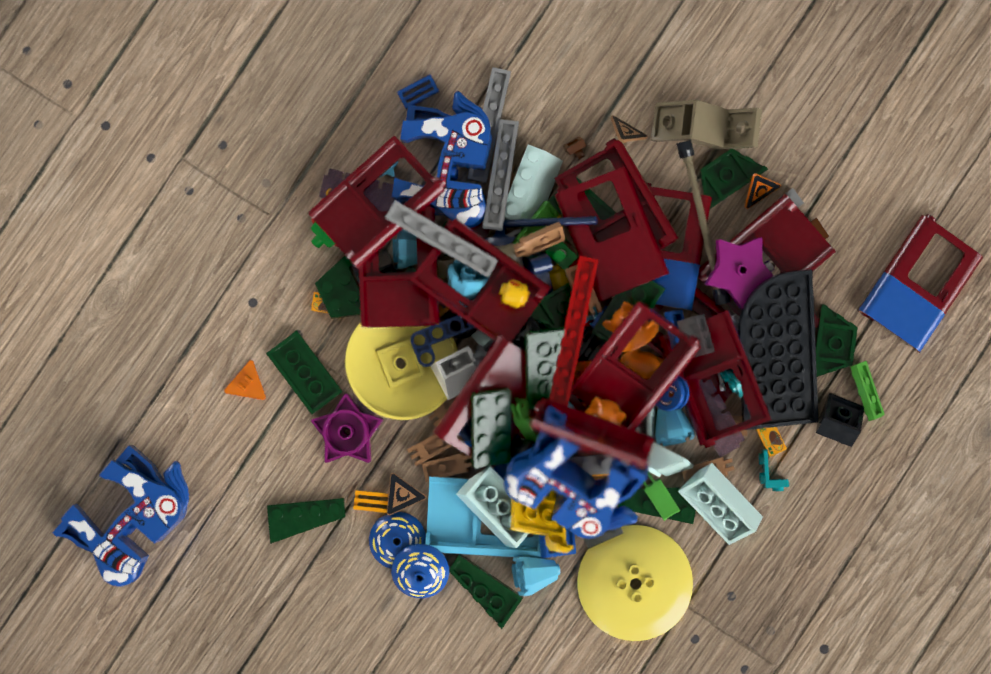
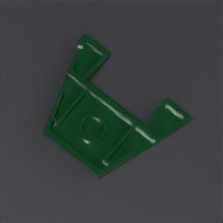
(340, 290)

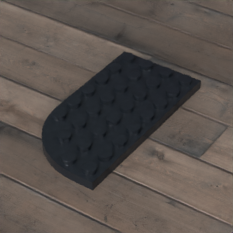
(781, 348)

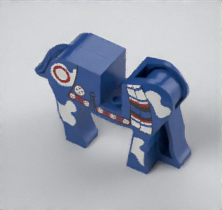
(466, 145)
(582, 502)
(156, 512)

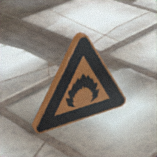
(626, 132)
(401, 495)

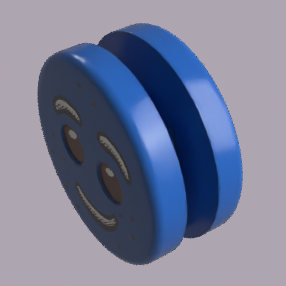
(675, 396)

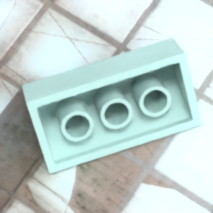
(532, 183)
(721, 504)
(492, 505)

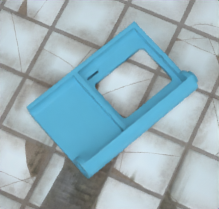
(457, 530)

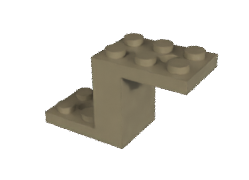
(706, 124)

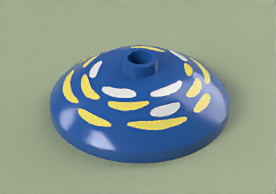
(393, 526)
(423, 561)

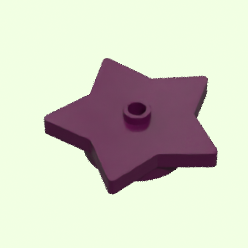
(727, 269)
(333, 429)

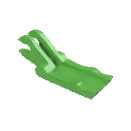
(522, 419)
(660, 498)

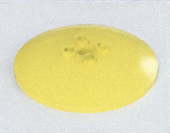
(384, 386)
(639, 612)

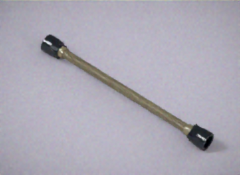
(686, 152)

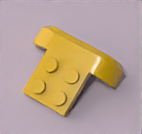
(540, 522)

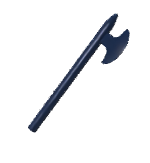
(500, 237)

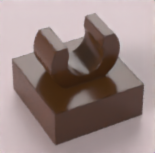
(575, 146)

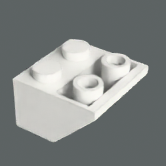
(454, 371)

